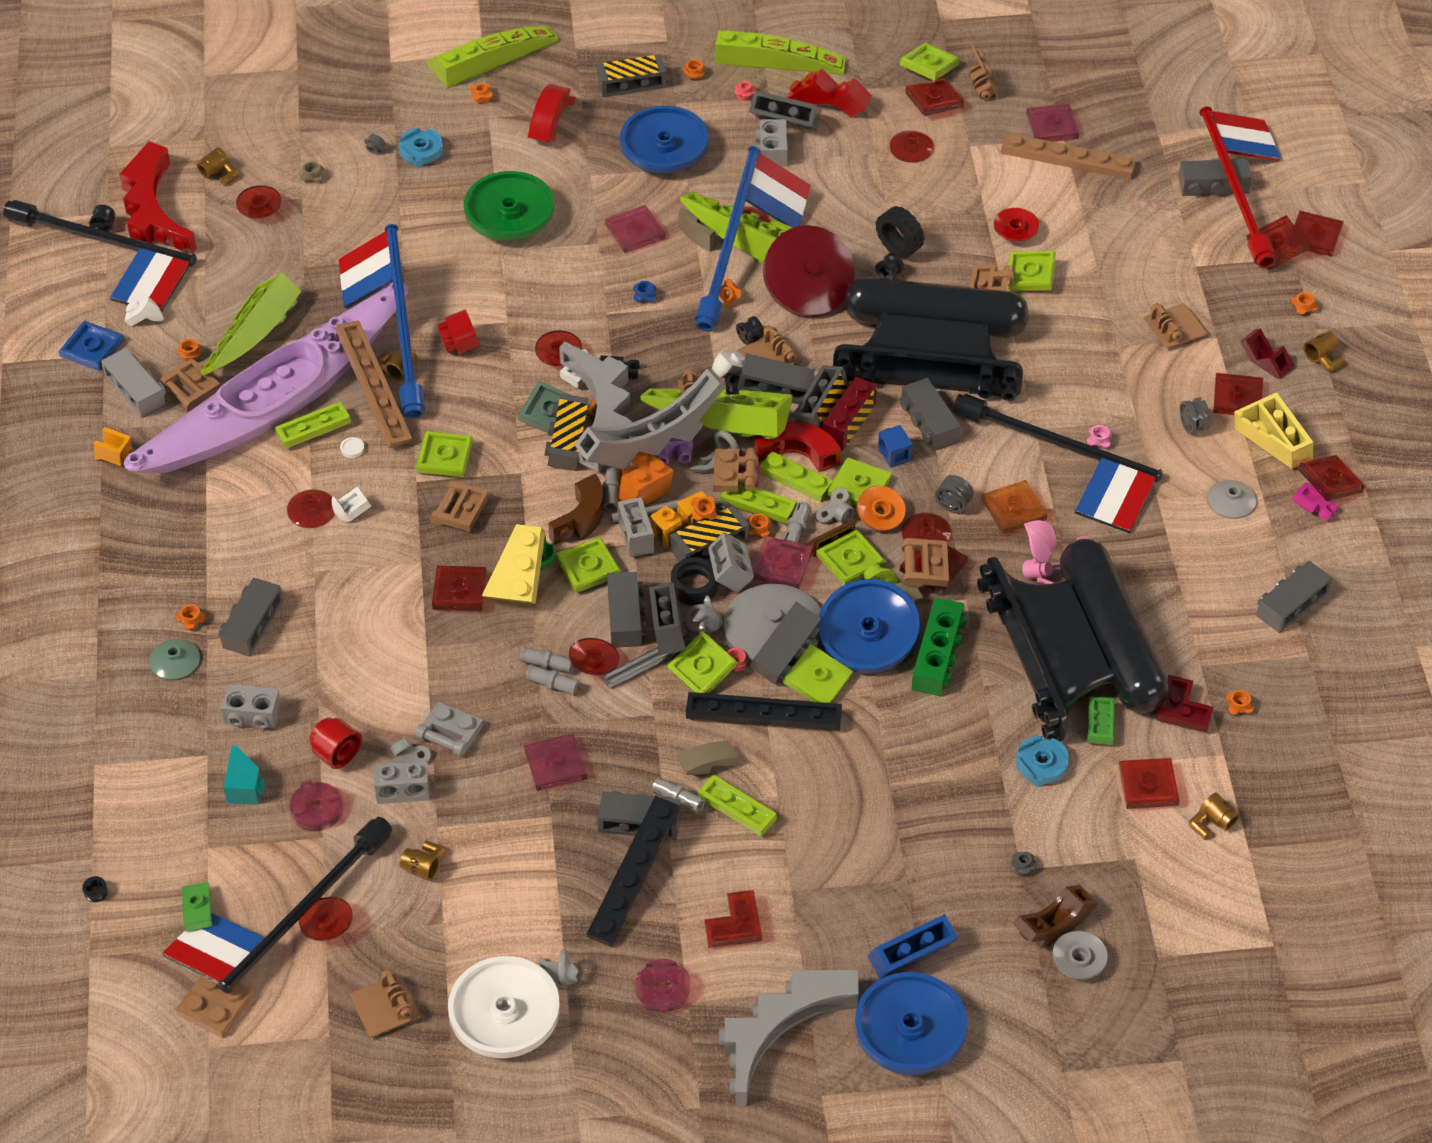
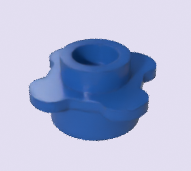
(644, 291)

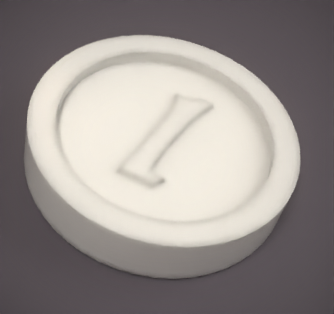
(352, 447)

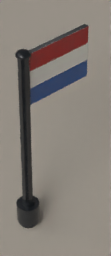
(152, 272)
(1117, 485)
(230, 951)

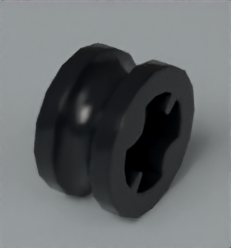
(87, 888)

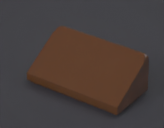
(831, 536)

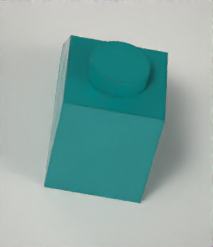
(243, 779)

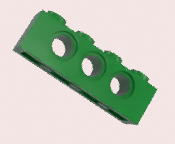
(938, 647)

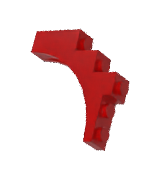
(147, 219)

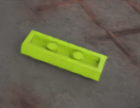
(313, 425)
(795, 476)
(762, 502)
(737, 805)

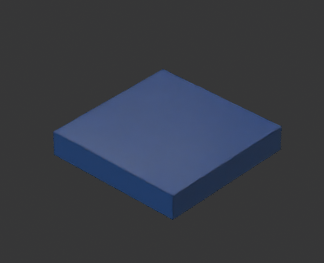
(91, 345)

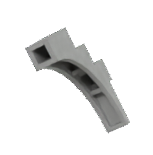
(606, 383)
(651, 434)
(806, 996)

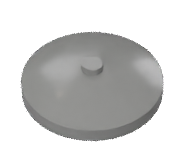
(757, 614)

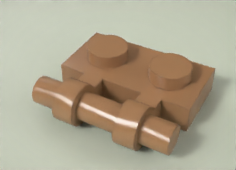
(987, 275)
(727, 470)

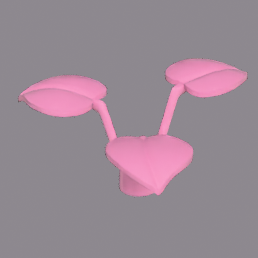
(1042, 542)

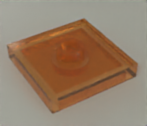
(1013, 506)

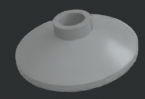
(1231, 499)
(1083, 946)

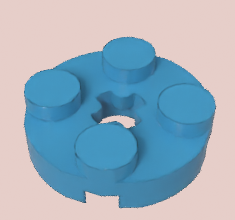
(419, 156)
(1038, 772)

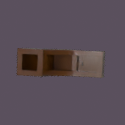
(585, 516)
(1058, 918)

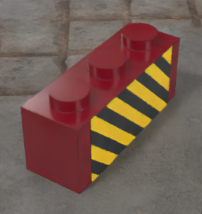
(851, 411)

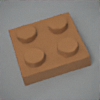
(212, 1008)

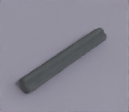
(639, 664)

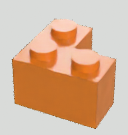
(645, 478)

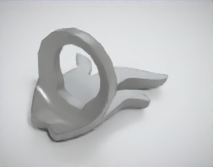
(709, 460)
(709, 613)
(561, 972)

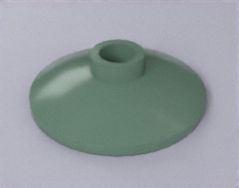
(174, 659)

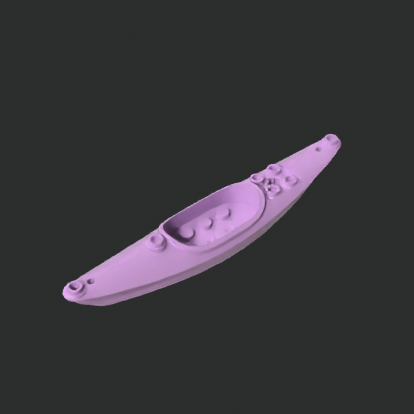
(262, 393)

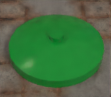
(508, 205)

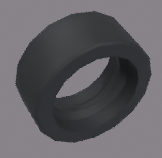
(689, 566)

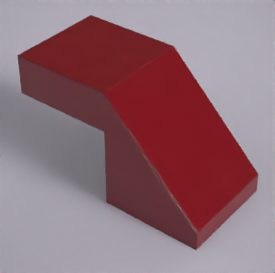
(1272, 360)

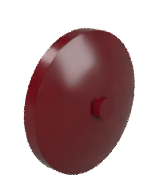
(808, 270)

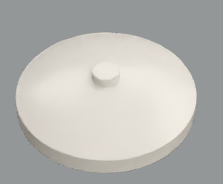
(504, 1007)

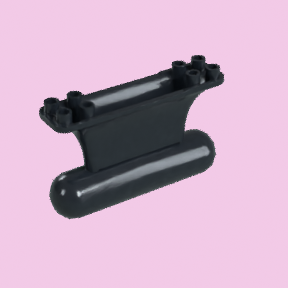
(933, 335)
(1076, 635)

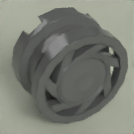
(1194, 415)
(954, 494)

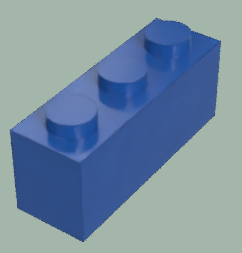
(912, 946)

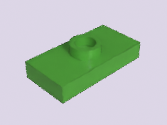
(1101, 720)
(196, 906)

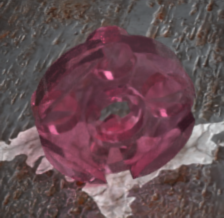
(312, 793)
(667, 999)

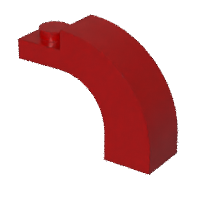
(548, 112)
(805, 440)

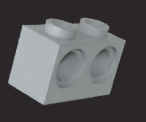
(773, 140)
(635, 527)
(730, 562)
(251, 706)
(401, 782)

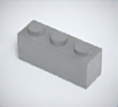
(134, 382)

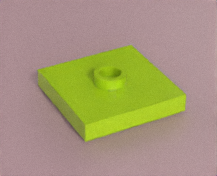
(929, 61)
(1032, 270)
(444, 454)
(858, 477)
(849, 557)
(587, 564)
(702, 664)
(817, 676)

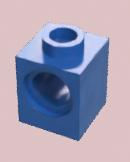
(895, 446)

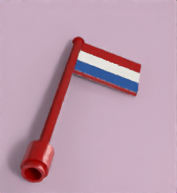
(1245, 138)

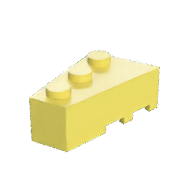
(1275, 430)
(518, 567)

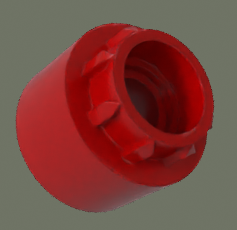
(458, 333)
(335, 742)

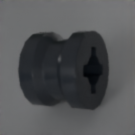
(102, 217)
(889, 266)
(750, 330)

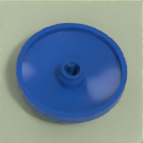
(664, 139)
(869, 625)
(911, 1023)

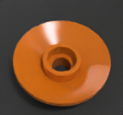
(881, 499)

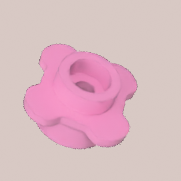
(1099, 436)

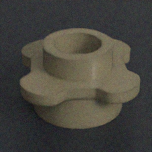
(312, 172)

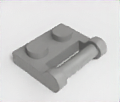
(452, 723)

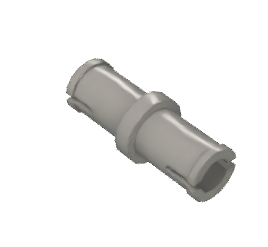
(611, 488)
(796, 524)
(546, 659)
(552, 679)
(687, 798)

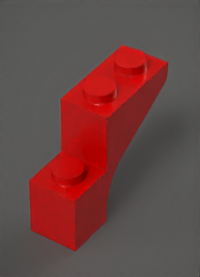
(822, 89)

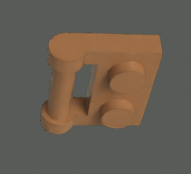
(190, 376)
(466, 508)
(934, 562)

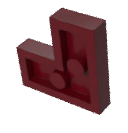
(1180, 710)

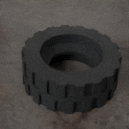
(908, 226)

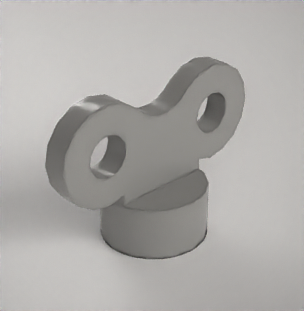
(836, 508)
(405, 752)

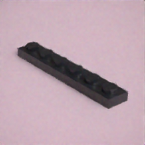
(764, 711)
(633, 871)

